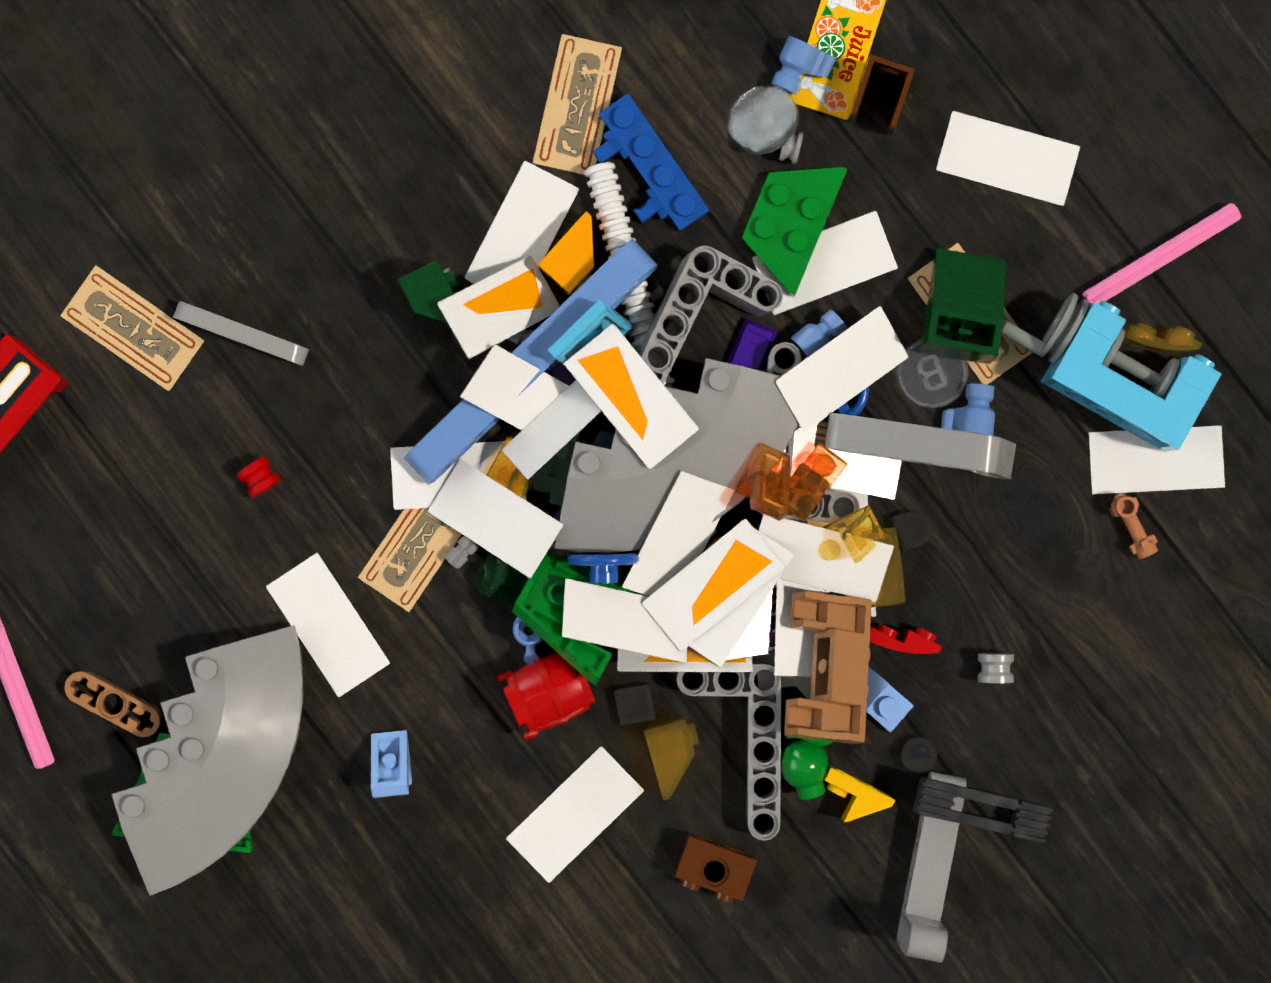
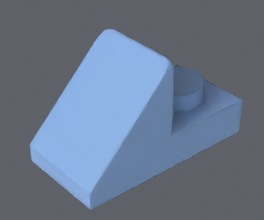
(885, 702)
(390, 764)

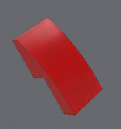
(912, 642)

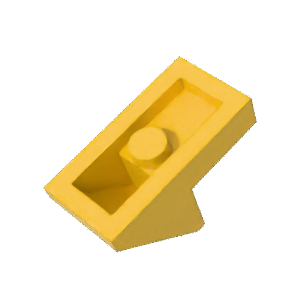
(864, 797)

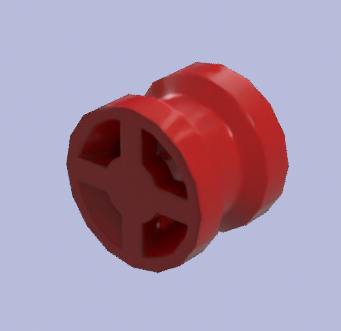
(258, 477)

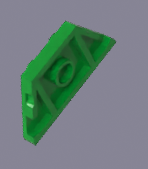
(791, 220)

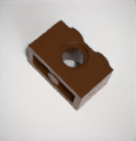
(699, 852)

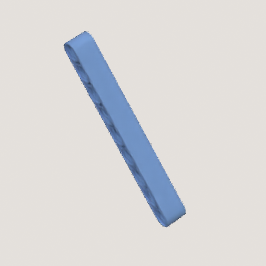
(468, 422)

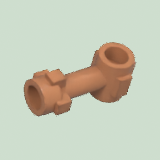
(1127, 508)

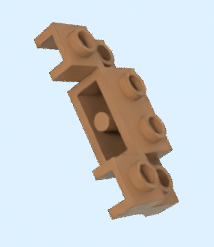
(838, 668)

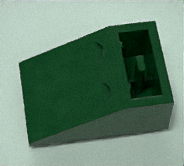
(965, 307)

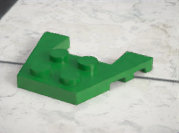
(542, 610)

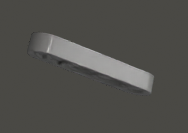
(241, 333)

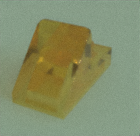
(857, 532)

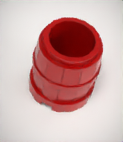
(546, 694)

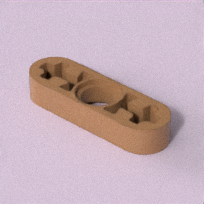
(94, 683)

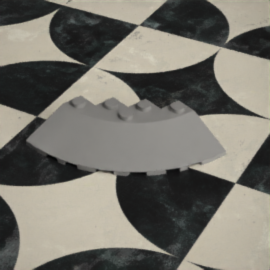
(617, 498)
(221, 759)

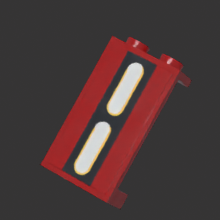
(24, 386)

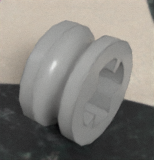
(792, 148)

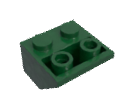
(428, 287)

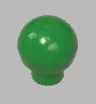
(805, 768)

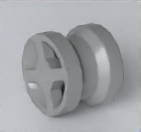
(995, 668)

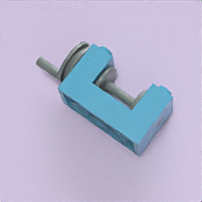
(1083, 345)

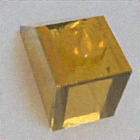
(671, 752)

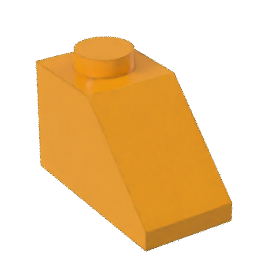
(572, 258)

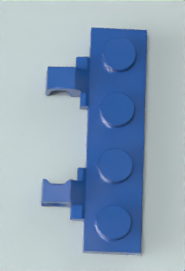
(669, 187)

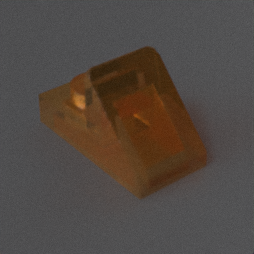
(813, 480)
(767, 481)

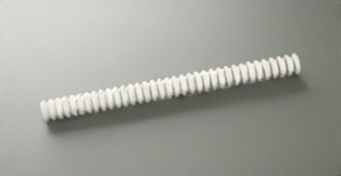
(617, 234)

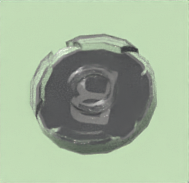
(763, 119)
(931, 378)

